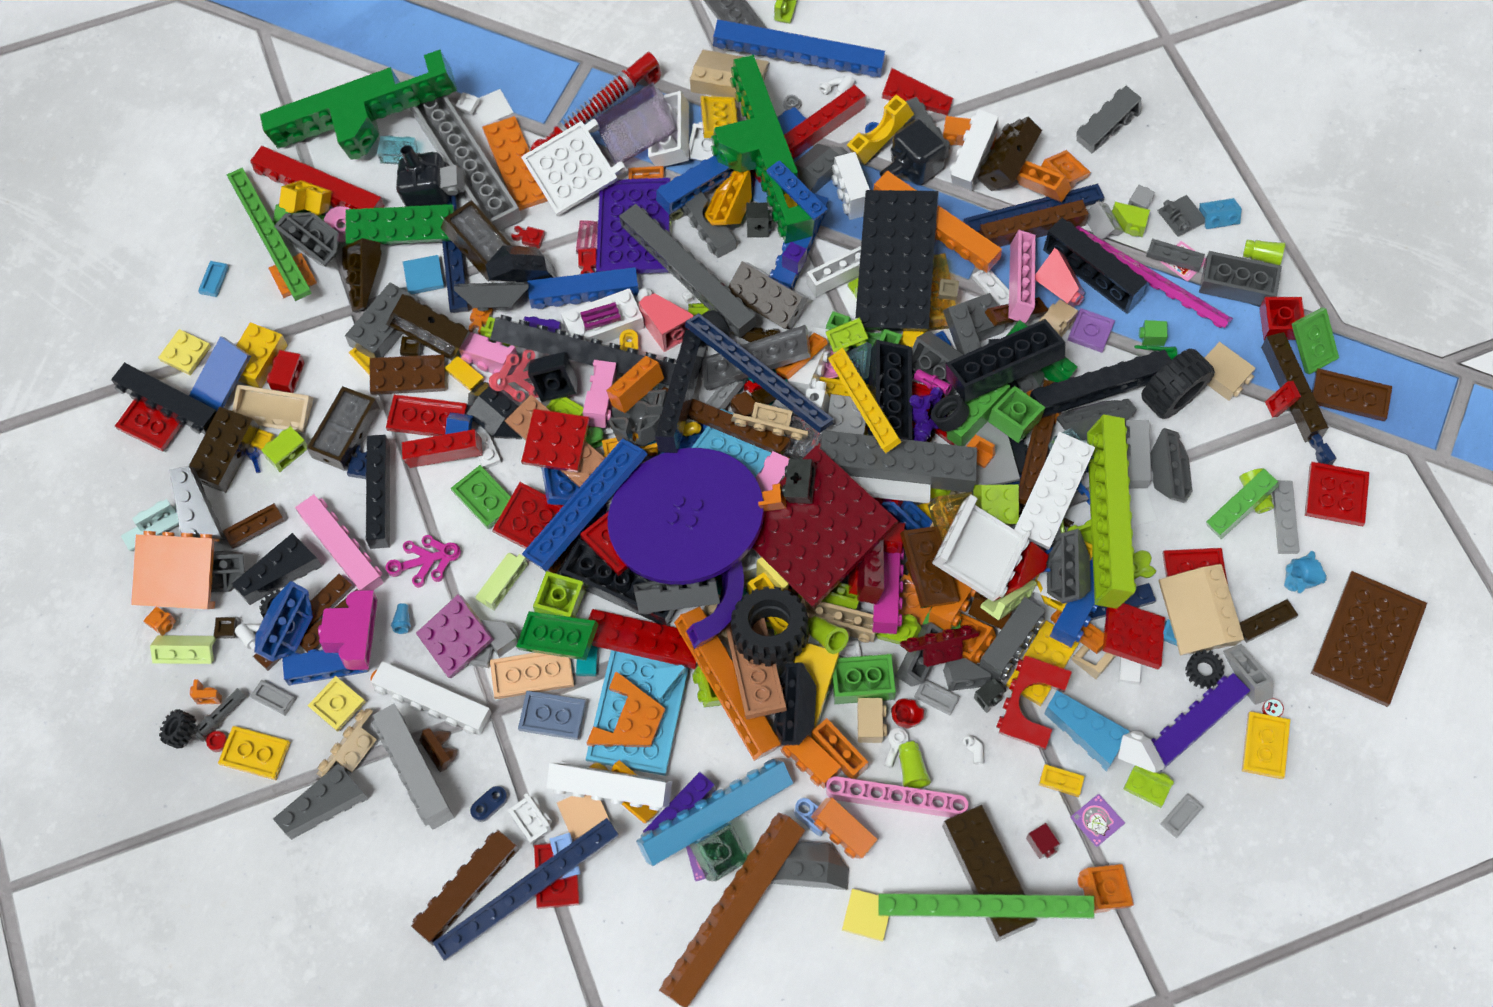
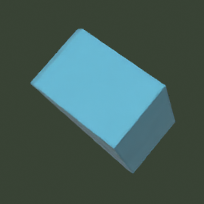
(666, 680)

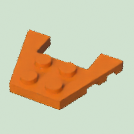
(637, 721)

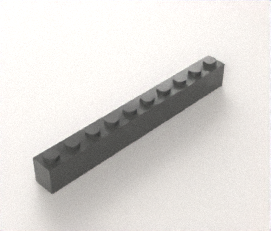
(687, 270)

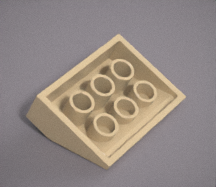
(713, 73)
(1201, 610)

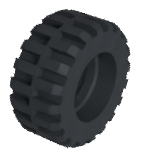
(1177, 383)
(770, 648)

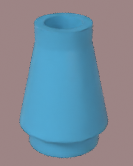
(401, 619)

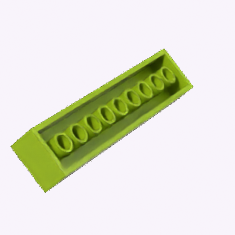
(1110, 513)

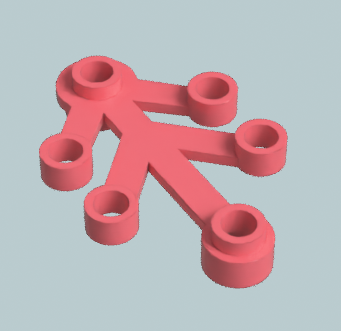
(518, 376)

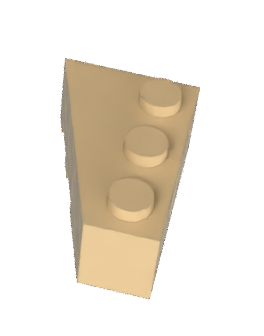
(1060, 316)

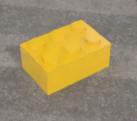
(263, 347)

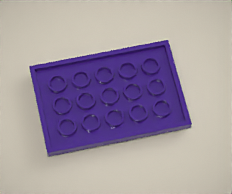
(615, 245)

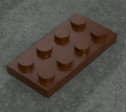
(407, 374)
(1351, 394)
(931, 583)

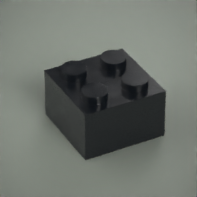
(553, 377)

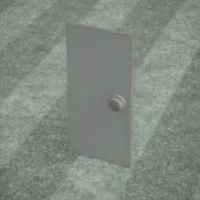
(1002, 467)

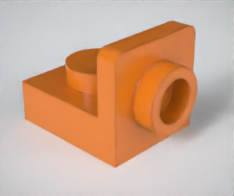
(159, 621)
(205, 696)

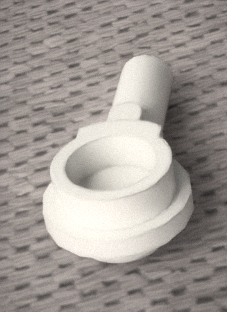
(896, 737)

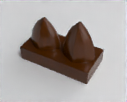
(432, 744)

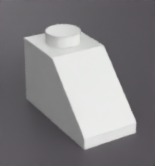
(1140, 752)

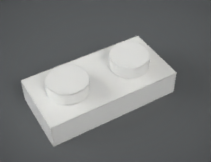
(490, 456)

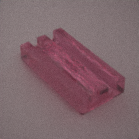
(580, 233)

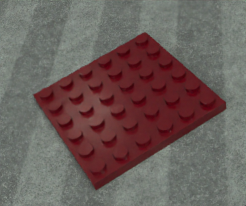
(823, 540)

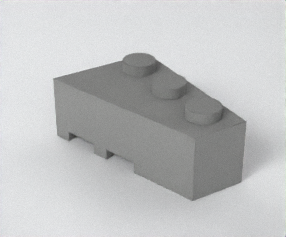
(1138, 453)

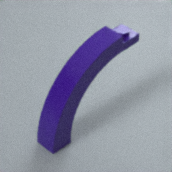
(731, 593)

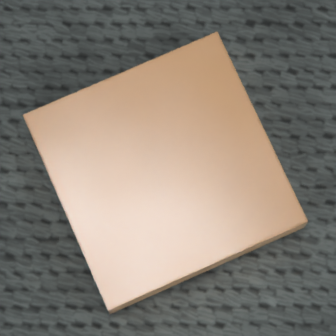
(581, 814)

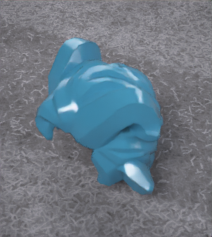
(1304, 573)

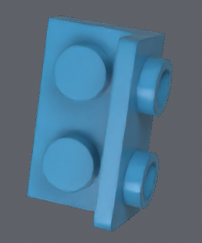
(1221, 213)

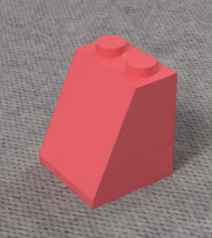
(1060, 279)
(664, 320)

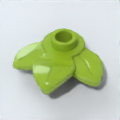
(1141, 560)

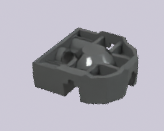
(640, 419)

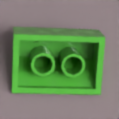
(863, 678)

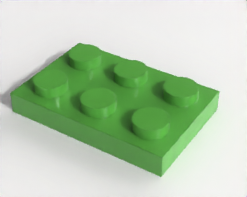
(1315, 340)
(482, 496)

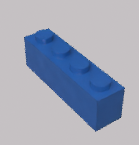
(314, 666)

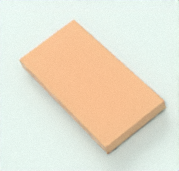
(530, 672)

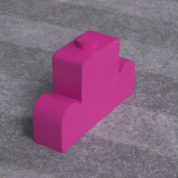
(350, 630)

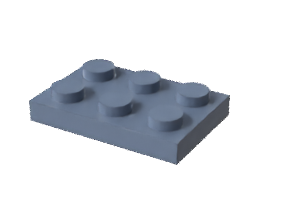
(552, 715)

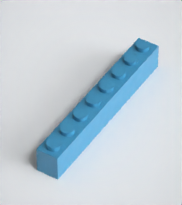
(714, 812)

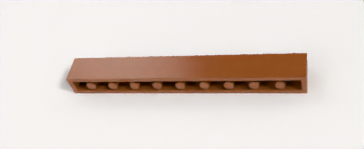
(731, 910)

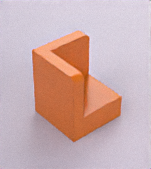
(985, 450)
(773, 499)

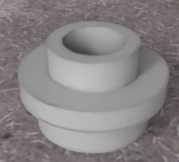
(791, 99)

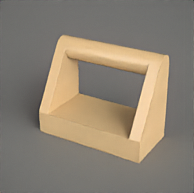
(1093, 670)

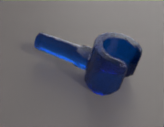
(254, 457)

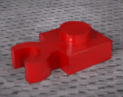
(530, 237)
(587, 260)

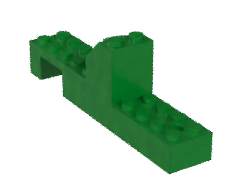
(356, 106)
(759, 145)

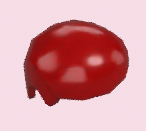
(907, 713)

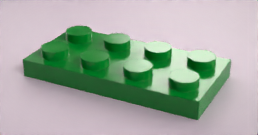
(557, 635)

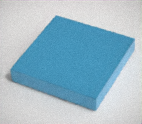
(423, 274)

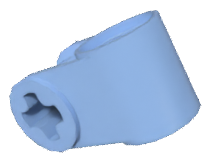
(806, 818)

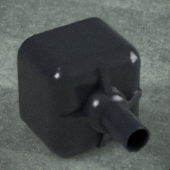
(916, 153)
(420, 179)

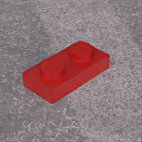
(1283, 399)

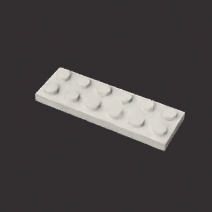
(1054, 489)

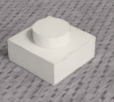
(467, 103)

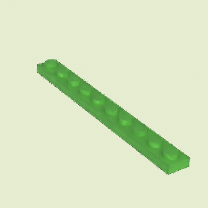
(269, 234)
(986, 906)

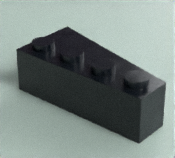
(276, 569)

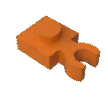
(479, 318)

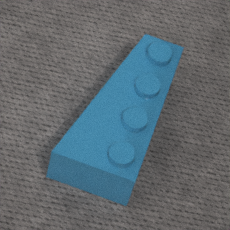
(1086, 728)

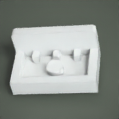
(529, 818)

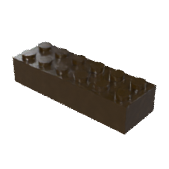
(985, 865)

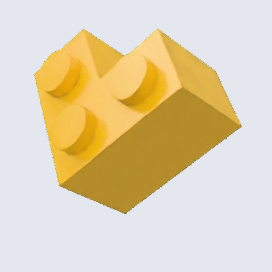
(304, 196)

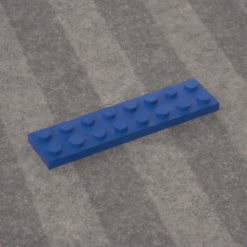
(584, 504)

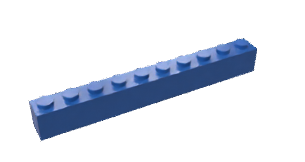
(798, 48)
(709, 172)

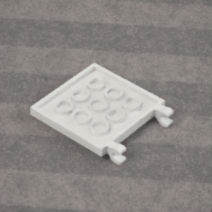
(571, 167)

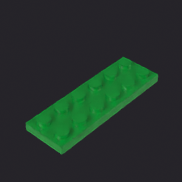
(397, 224)

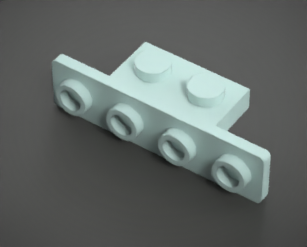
(157, 518)

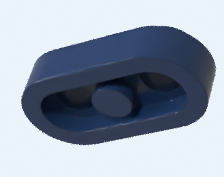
(489, 804)

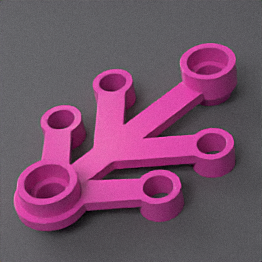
(426, 559)

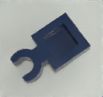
(1323, 451)
(357, 465)

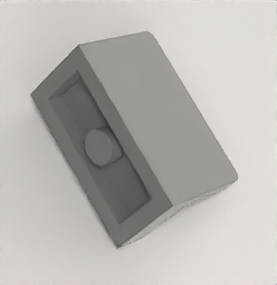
(1103, 221)

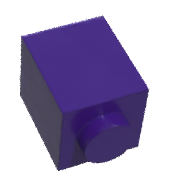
(794, 257)

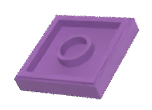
(1091, 330)

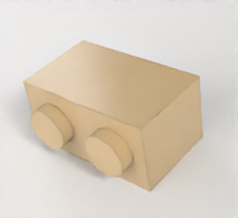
(870, 720)

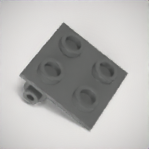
(1181, 215)

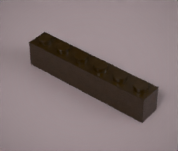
(1285, 369)

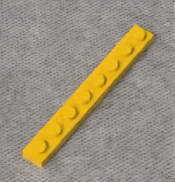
(864, 400)

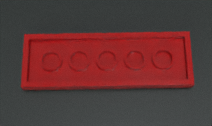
(641, 639)

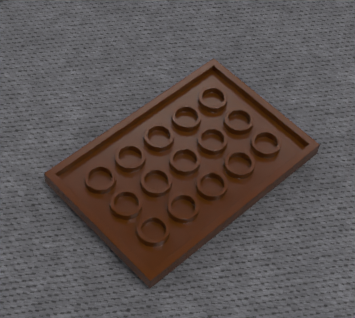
(1369, 638)

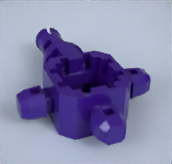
(920, 404)

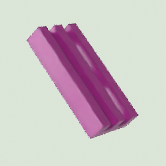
(600, 313)

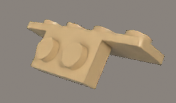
(772, 419)
(352, 746)

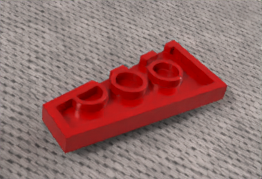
(909, 88)

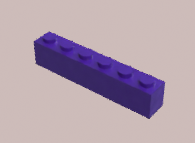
(1199, 718)

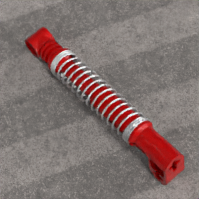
(644, 68)

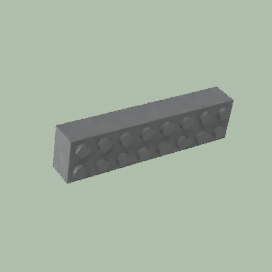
(910, 461)

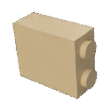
(1230, 371)

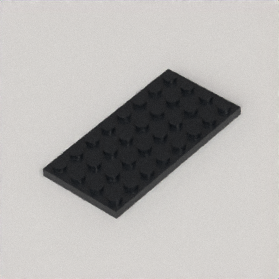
(897, 260)

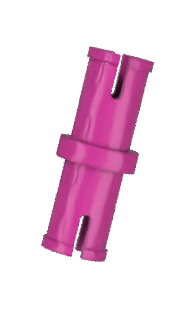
(932, 381)

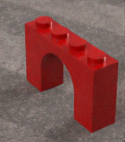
(1030, 673)

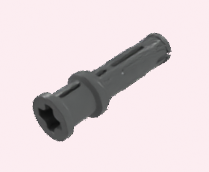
(211, 721)

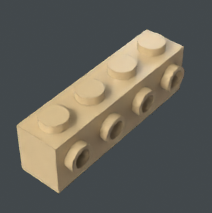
(855, 622)

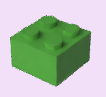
(1016, 414)

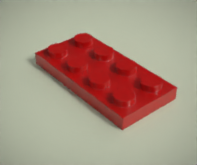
(421, 415)

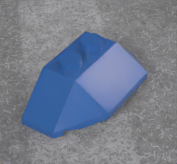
(284, 623)

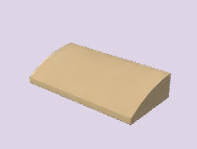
(273, 407)

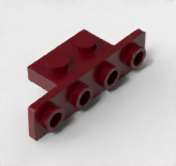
(940, 646)

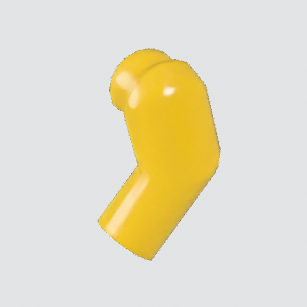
(691, 428)

